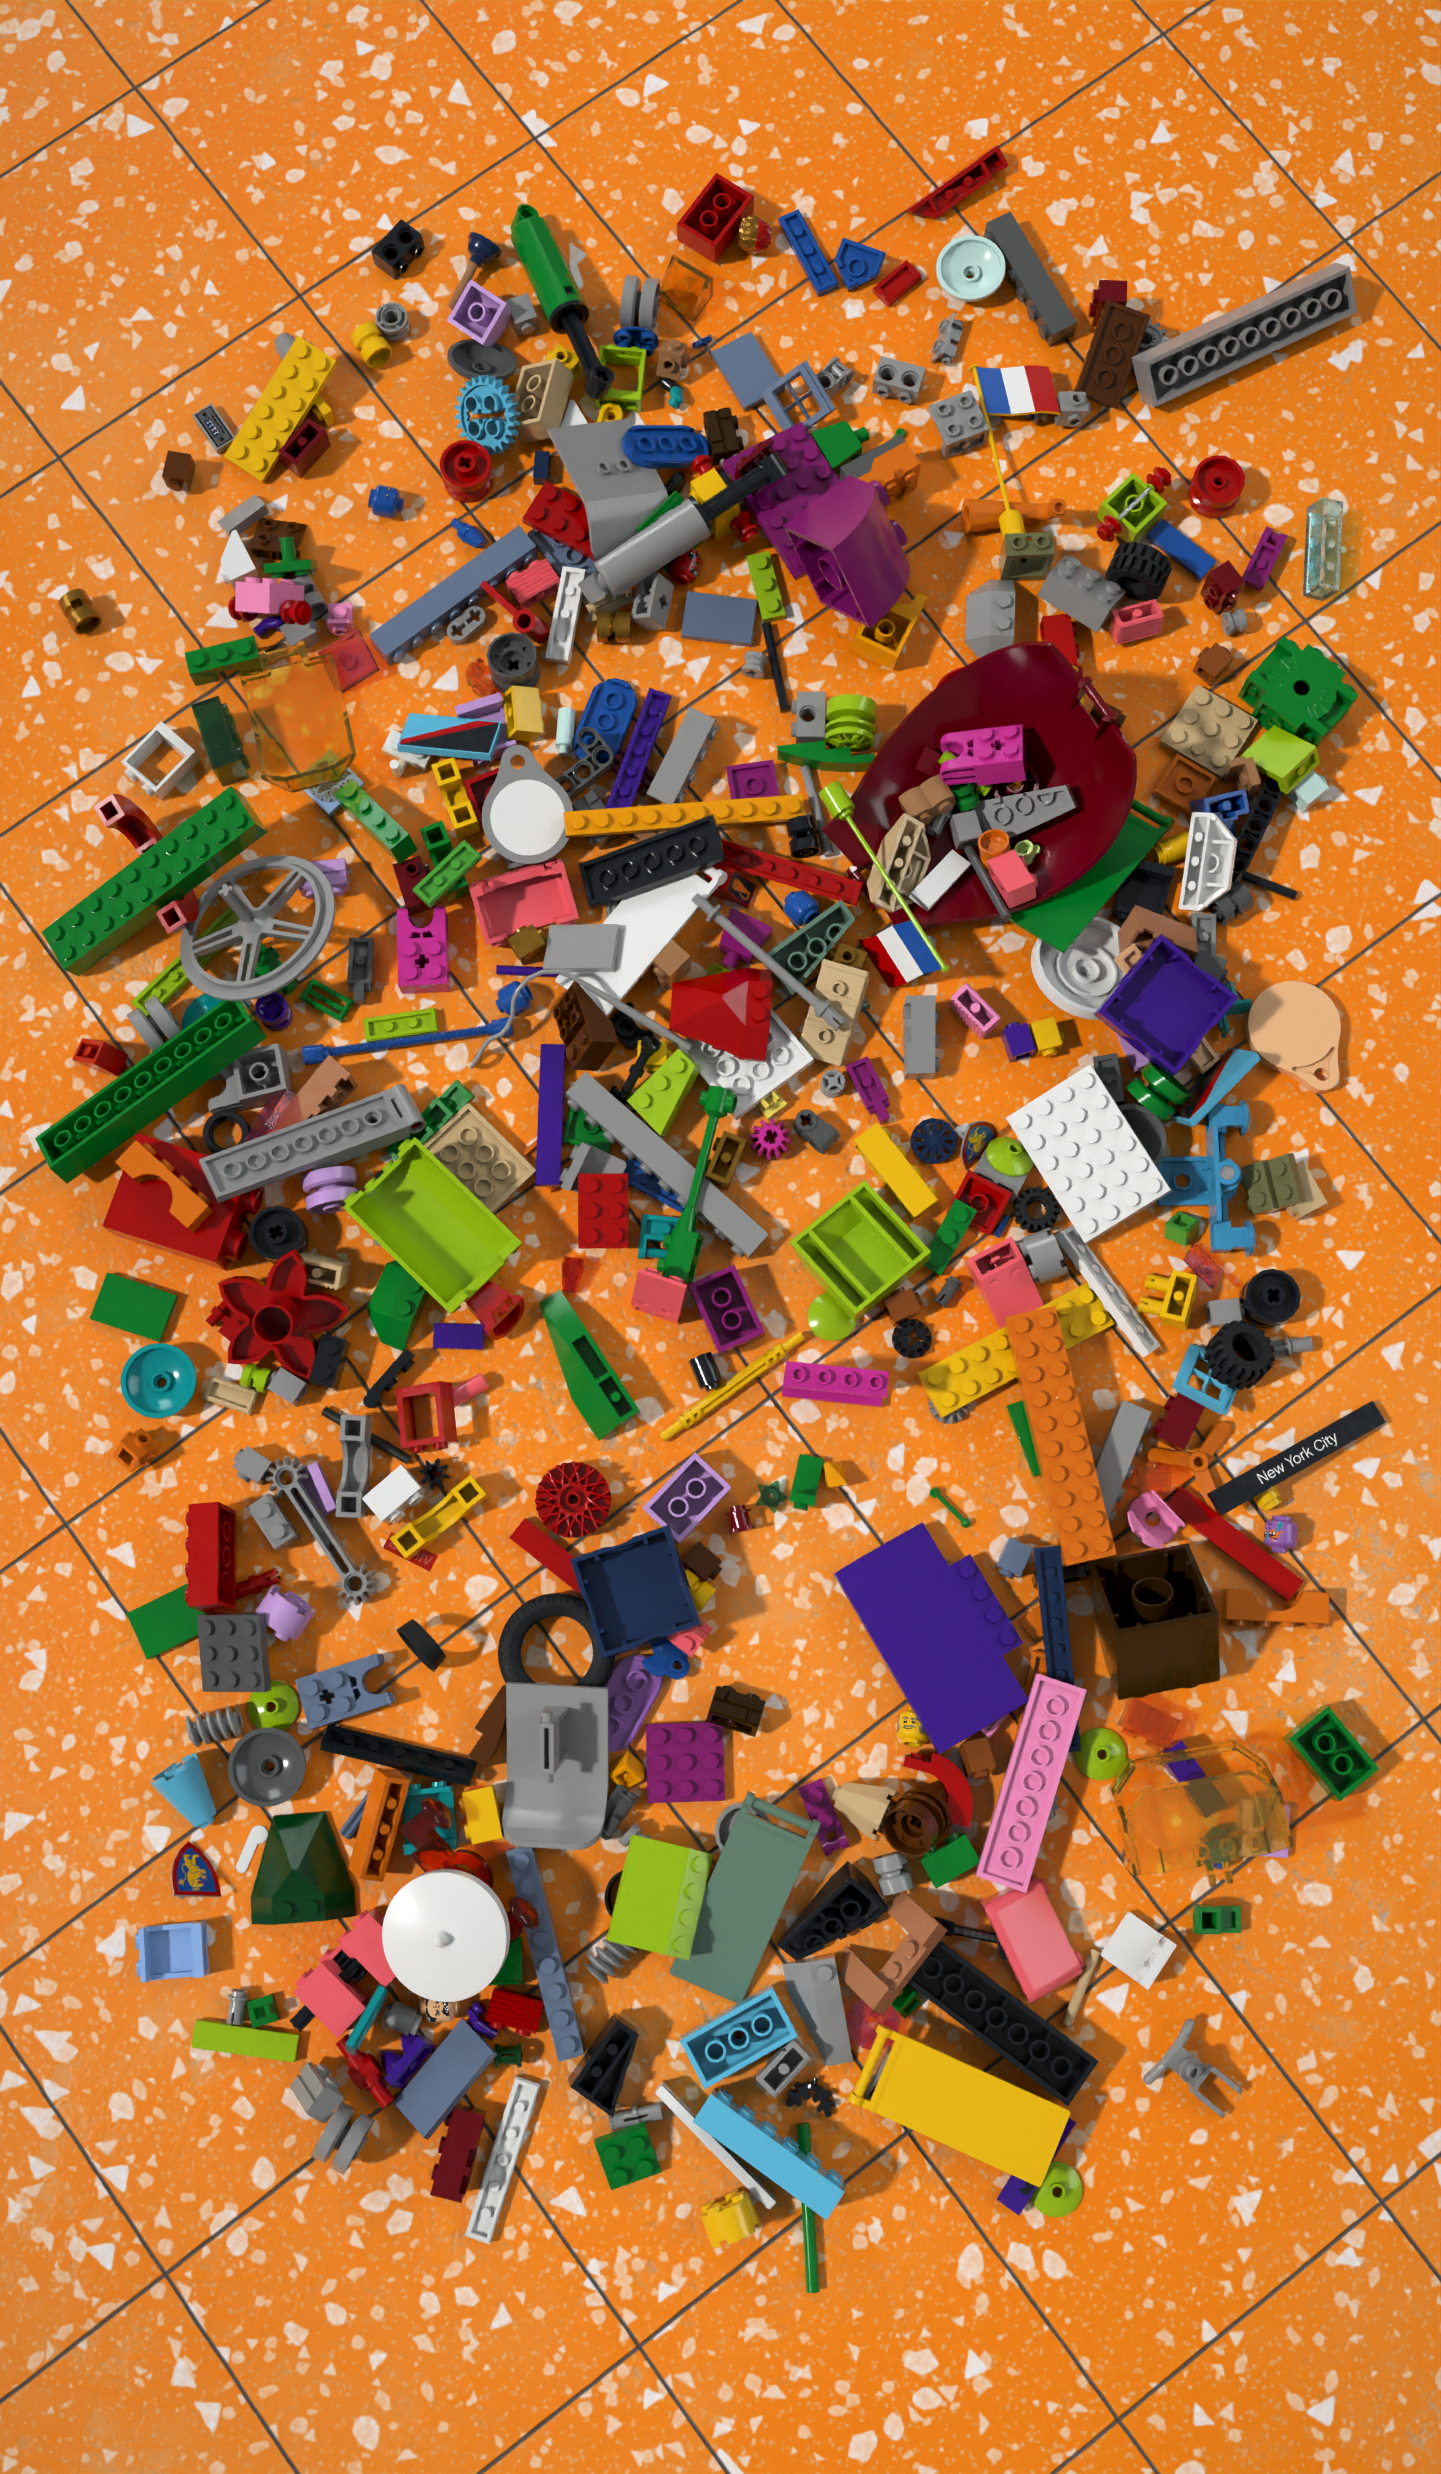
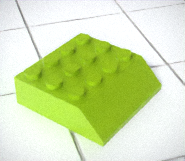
(860, 1251)

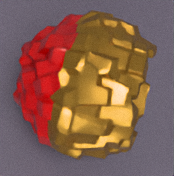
(754, 235)

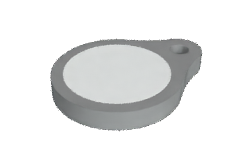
(525, 811)

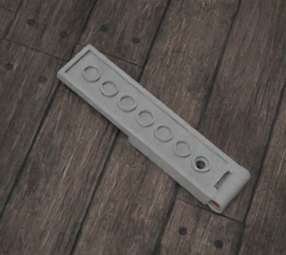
(314, 1143)

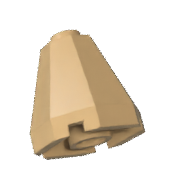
(864, 1806)

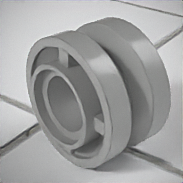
(392, 312)

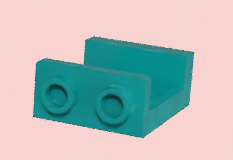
(413, 1806)

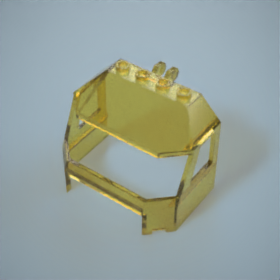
(1199, 1818)

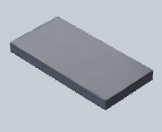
(560, 555)
(445, 2078)

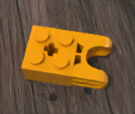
(890, 634)

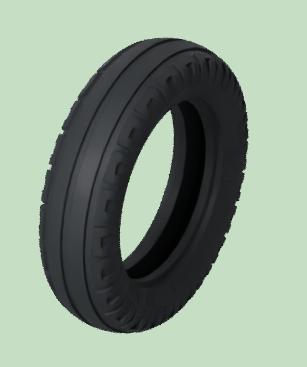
(535, 1610)

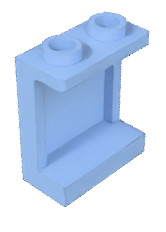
(172, 1951)

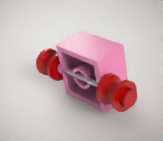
(271, 598)

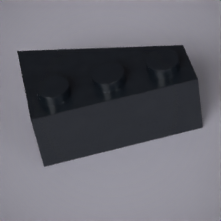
(604, 2065)

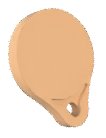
(1296, 1033)

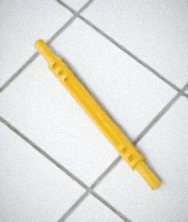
(732, 1386)

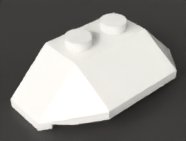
(1207, 862)

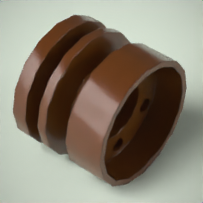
(916, 1821)

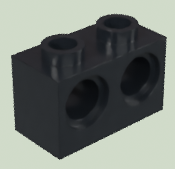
(393, 247)

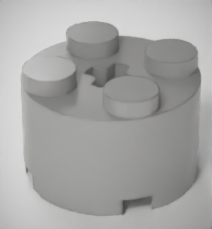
(1044, 1256)

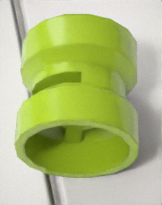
(255, 1377)

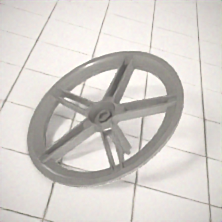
(255, 926)

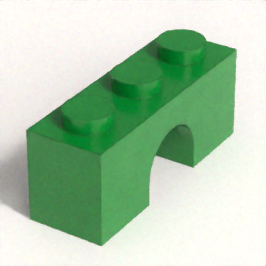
(208, 662)
(439, 848)

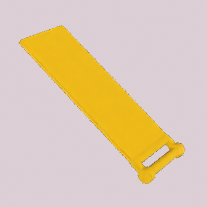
(962, 2107)

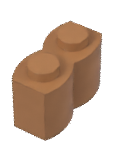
(928, 800)

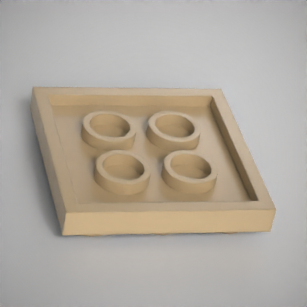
(1208, 731)

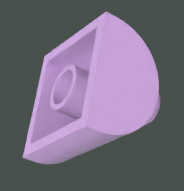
(480, 314)

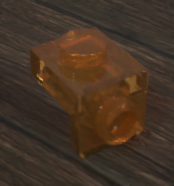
(479, 683)

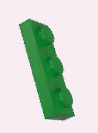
(949, 1235)

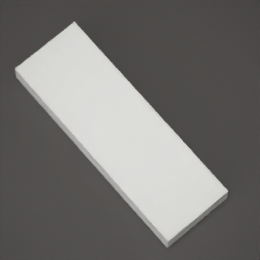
(939, 880)

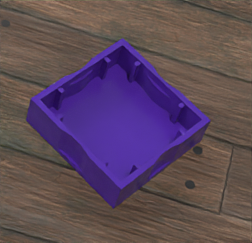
(1165, 1005)

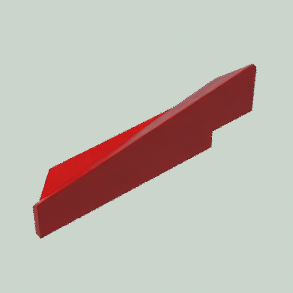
(960, 184)

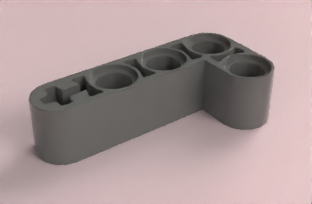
(589, 762)

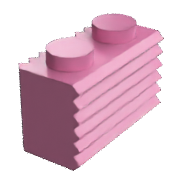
(974, 1011)

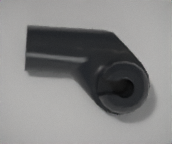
(676, 483)

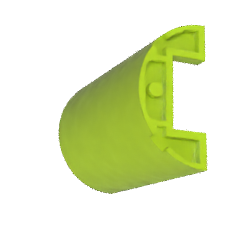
(433, 1226)

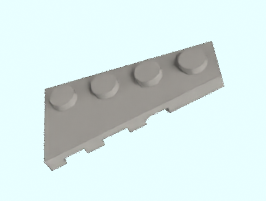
(1024, 810)

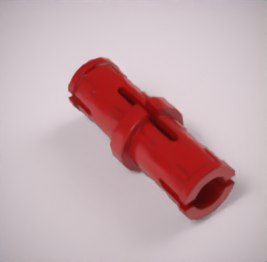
(255, 1584)

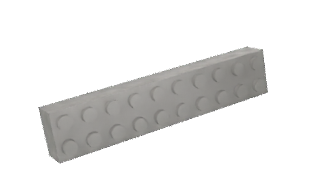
(1245, 334)

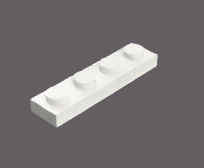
(565, 615)

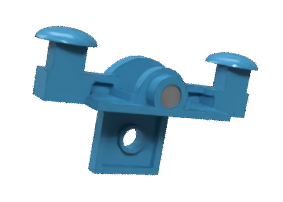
(1213, 1180)

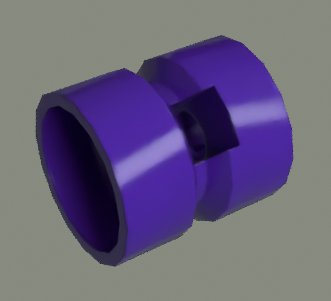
(274, 1011)

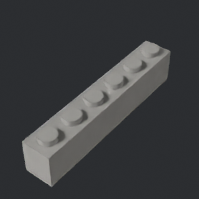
(1118, 1450)

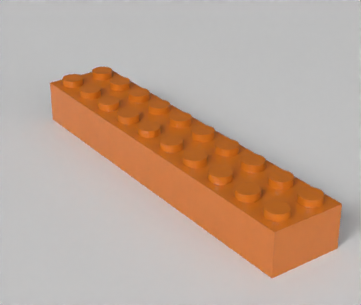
(1059, 1436)

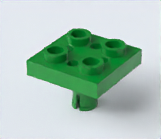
(289, 562)

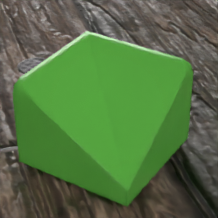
(1182, 1228)

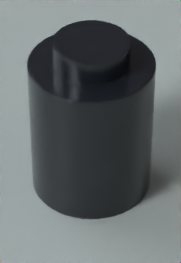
(706, 1371)

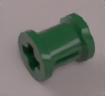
(508, 2060)

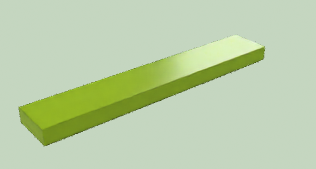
(173, 977)

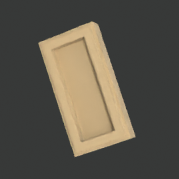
(231, 1395)

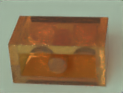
(1148, 1723)

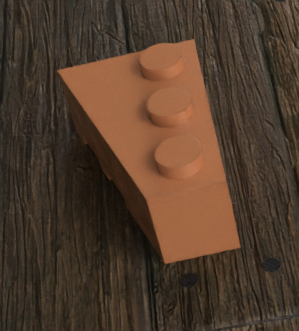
(1144, 926)

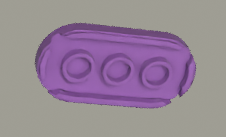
(630, 1700)

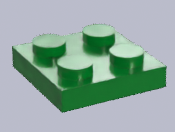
(627, 2155)

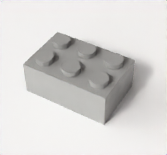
(1081, 593)

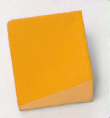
(834, 1475)
(626, 1770)

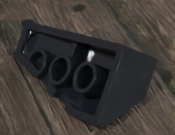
(839, 1907)

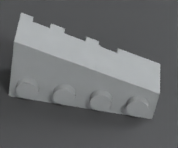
(683, 757)

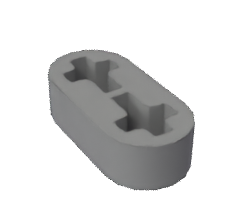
(465, 623)

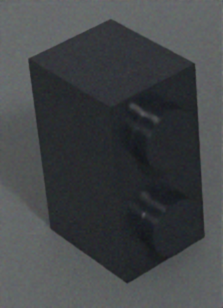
(329, 1362)

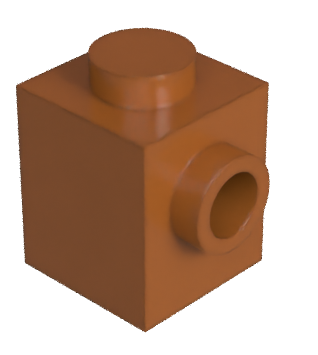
(1212, 663)
(902, 1305)
(977, 1758)

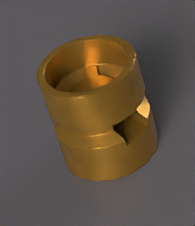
(80, 612)
(613, 626)

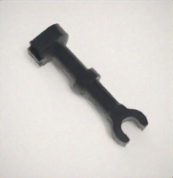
(648, 1048)

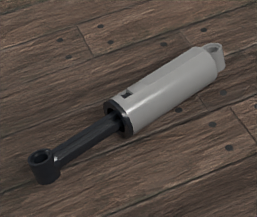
(673, 534)

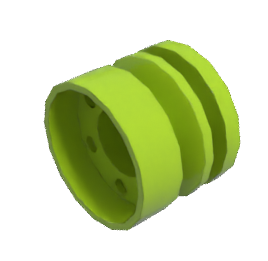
(850, 722)

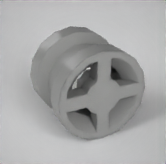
(1234, 621)
(754, 664)
(834, 1079)

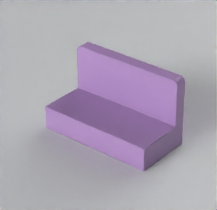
(319, 1489)

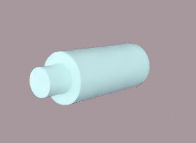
(565, 730)

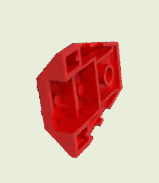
(725, 1011)

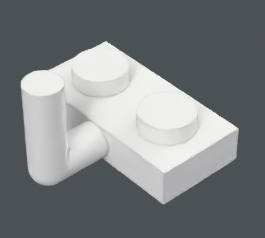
(397, 767)

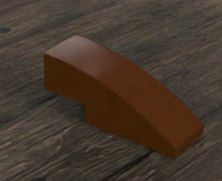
(492, 1728)

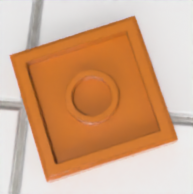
(1183, 783)

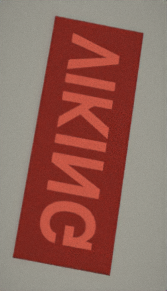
(423, 1559)

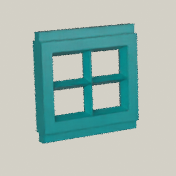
(366, 2020)

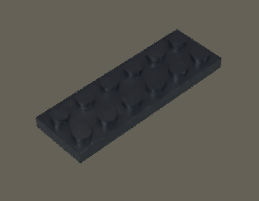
(652, 862)

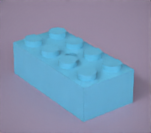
(718, 2053)

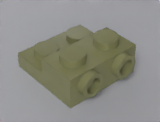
(1272, 1184)

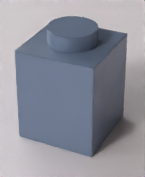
(1013, 1558)

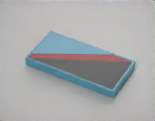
(450, 736)
(1214, 1085)

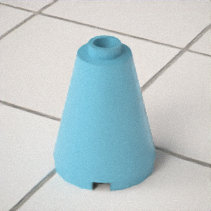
(187, 1790)

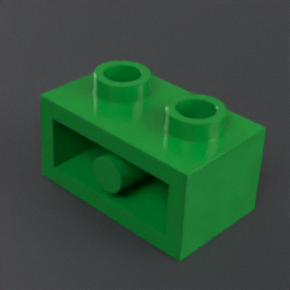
(949, 1859)

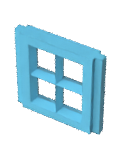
(1184, 1375)

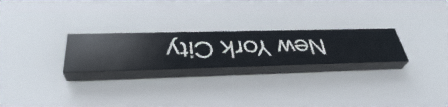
(1296, 1458)

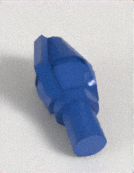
(469, 534)

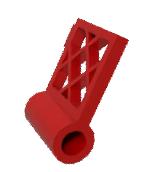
(524, 620)

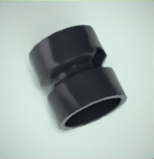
(803, 836)

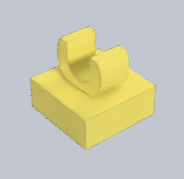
(771, 1105)

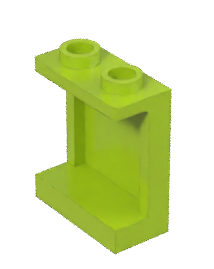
(1283, 757)

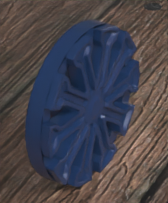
(933, 1141)

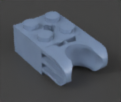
(349, 1689)

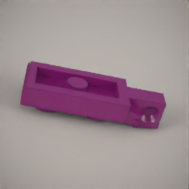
(869, 1088)

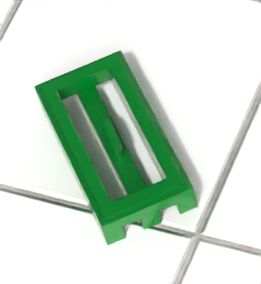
(343, 1010)

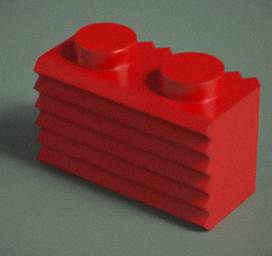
(515, 2011)

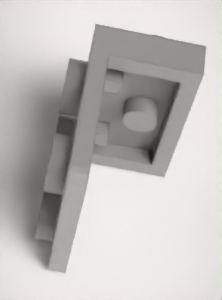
(589, 1160)

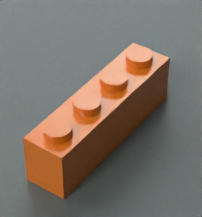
(379, 1824)

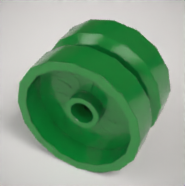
(1158, 1091)

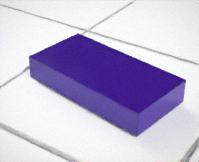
(458, 1336)

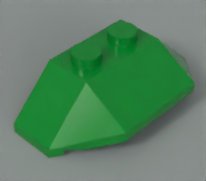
(396, 1305)

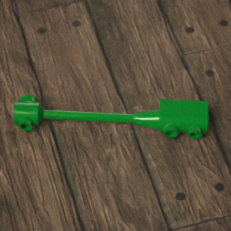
(684, 1243)

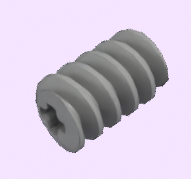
(215, 1727)
(608, 1958)

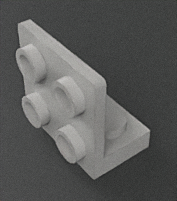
(959, 424)

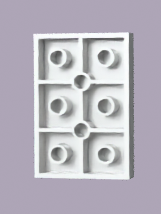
(1088, 1154)

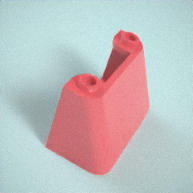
(521, 898)
(1032, 1939)

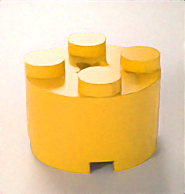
(730, 2218)

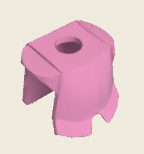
(1168, 1523)

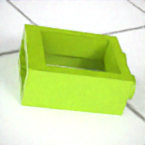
(630, 356)

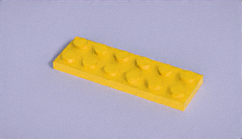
(281, 409)

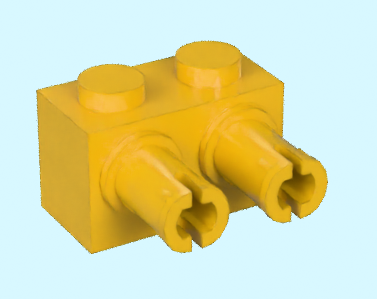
(1179, 1298)

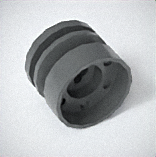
(513, 662)

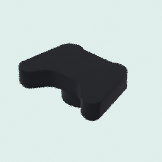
(627, 1029)

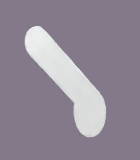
(257, 1835)

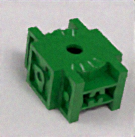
(1302, 711)

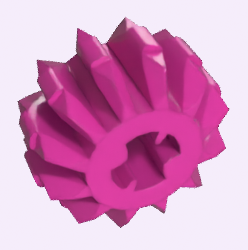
(761, 1135)

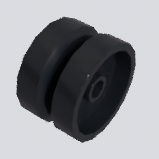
(269, 1224)
(1282, 1291)

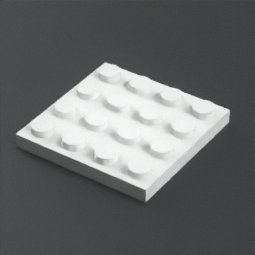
(753, 1079)

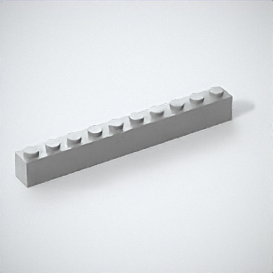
(666, 1164)

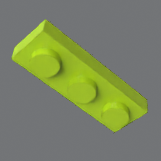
(765, 587)

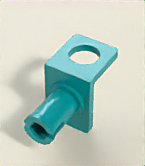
(1238, 1007)

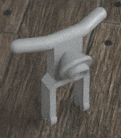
(1188, 2067)

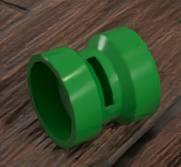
(965, 796)

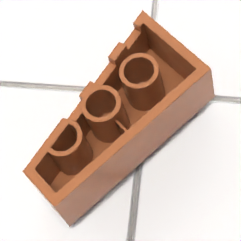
(320, 1094)

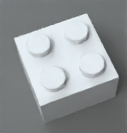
(395, 1495)

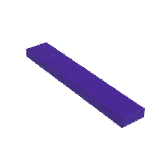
(639, 750)
(550, 1115)

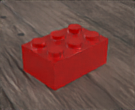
(715, 217)
(603, 1211)

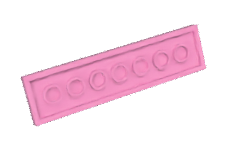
(1030, 1783)

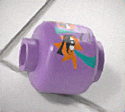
(1280, 1534)

